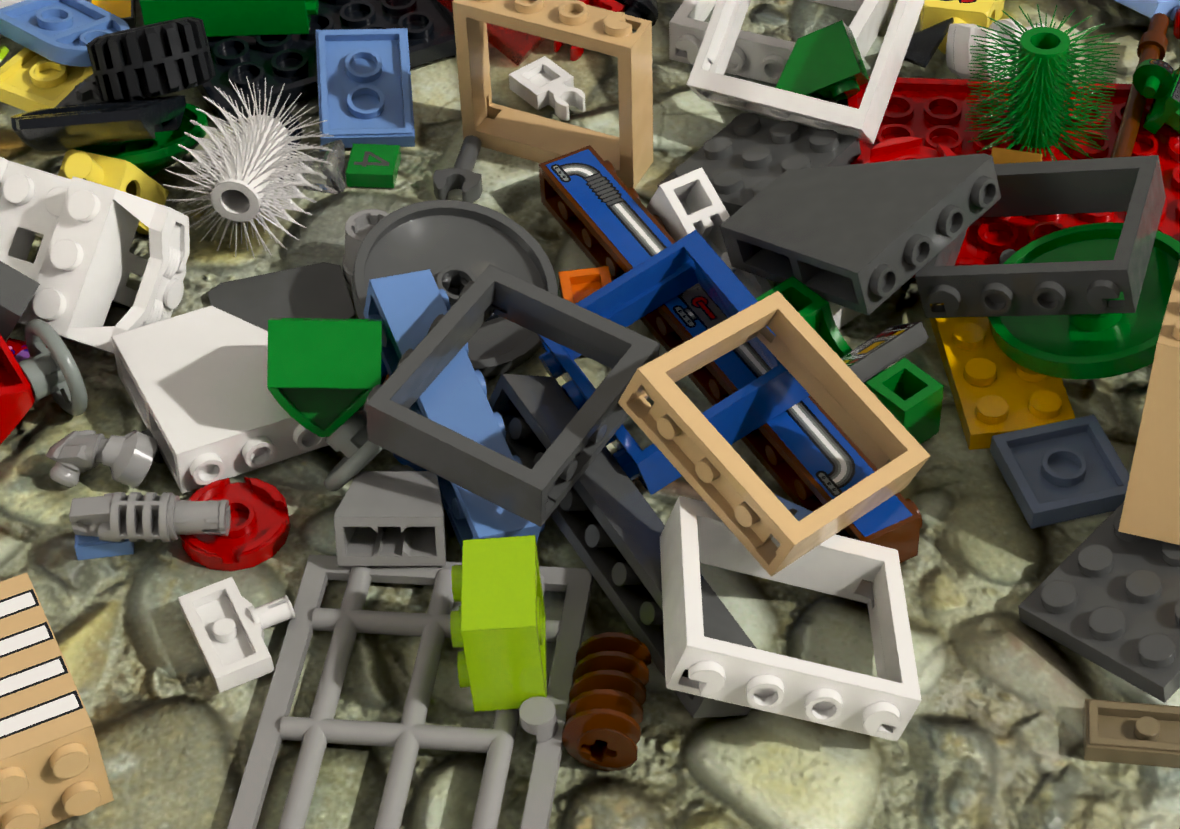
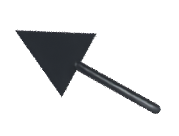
(923, 45)

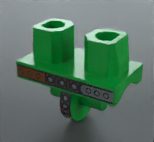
(1159, 82)

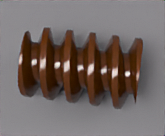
(607, 701)

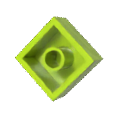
(500, 622)

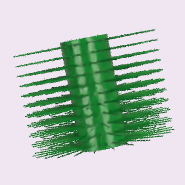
(1041, 86)

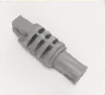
(147, 517)

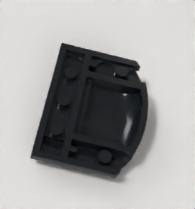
(98, 123)

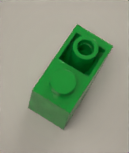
(825, 65)

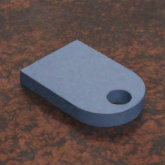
(58, 28)

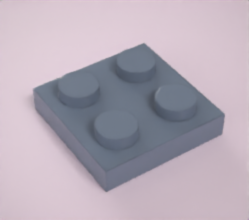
(1061, 470)

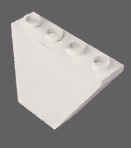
(207, 396)

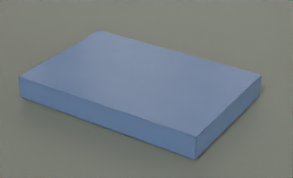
(365, 86)

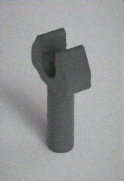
(461, 174)

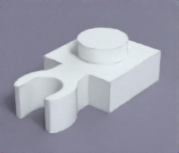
(547, 84)

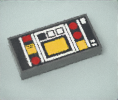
(885, 349)

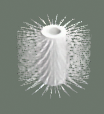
(250, 167)

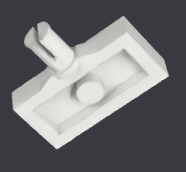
(232, 631)

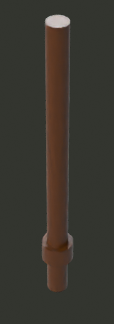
(1151, 46)

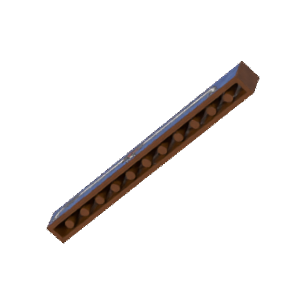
(798, 447)

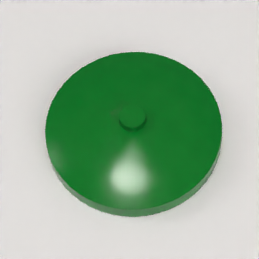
(1090, 343)

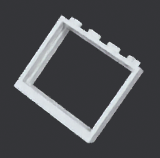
(761, 55)
(711, 84)
(775, 681)

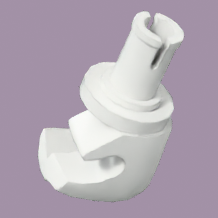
(960, 40)

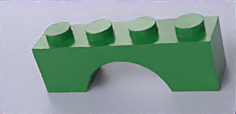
(902, 388)

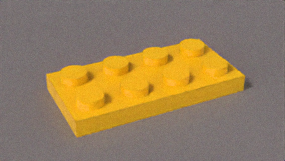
(992, 389)

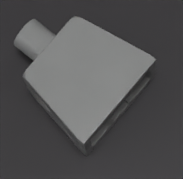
(391, 520)

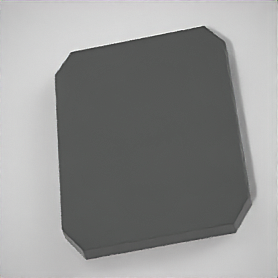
(291, 293)

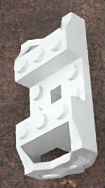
(87, 253)

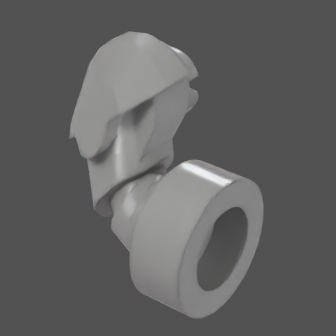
(81, 451)

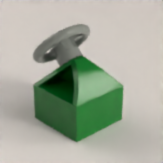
(322, 378)

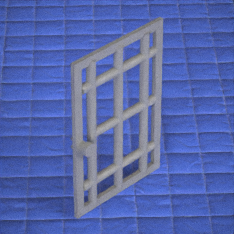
(537, 714)

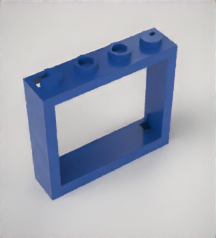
(638, 294)

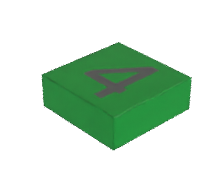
(373, 166)

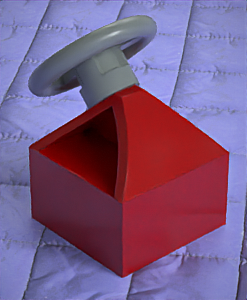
(38, 377)

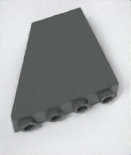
(859, 226)

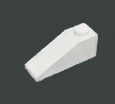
(692, 205)

